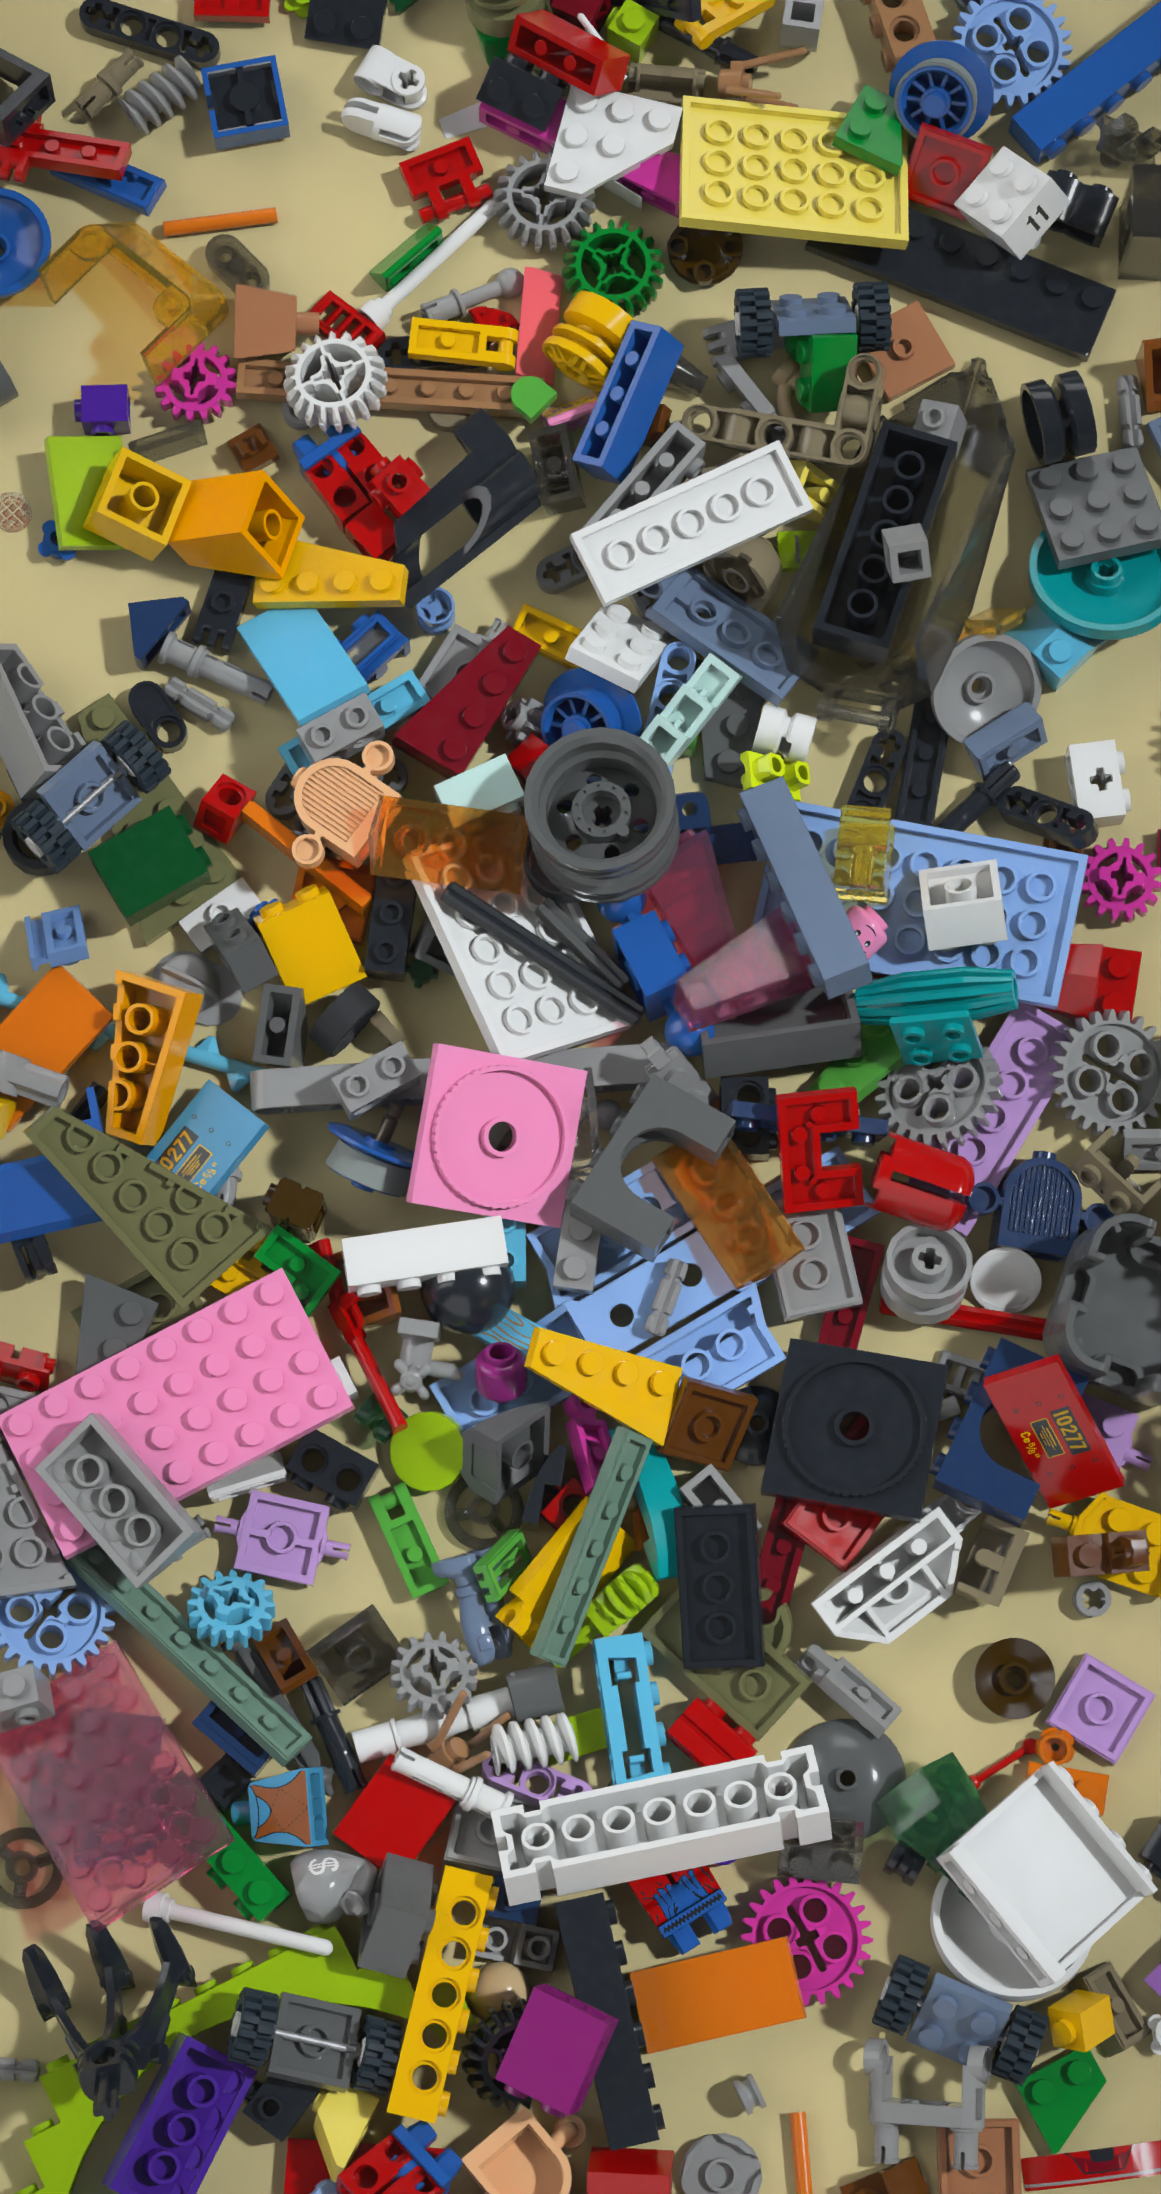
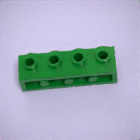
(248, 1877)

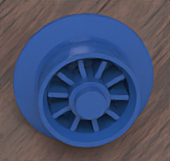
(584, 702)

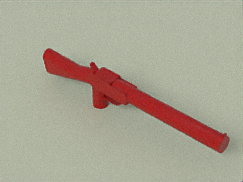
(352, 1329)

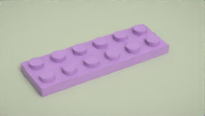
(1023, 1056)

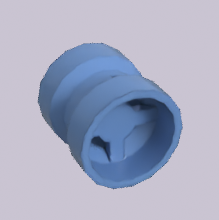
(436, 604)

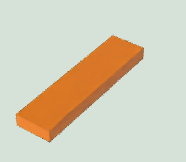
(325, 873)

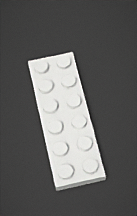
(691, 523)

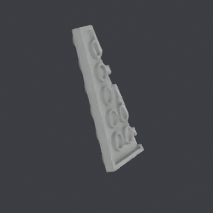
(27, 1554)

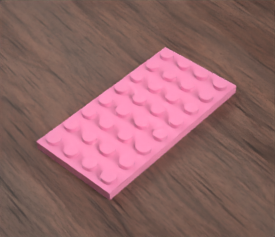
(191, 1398)

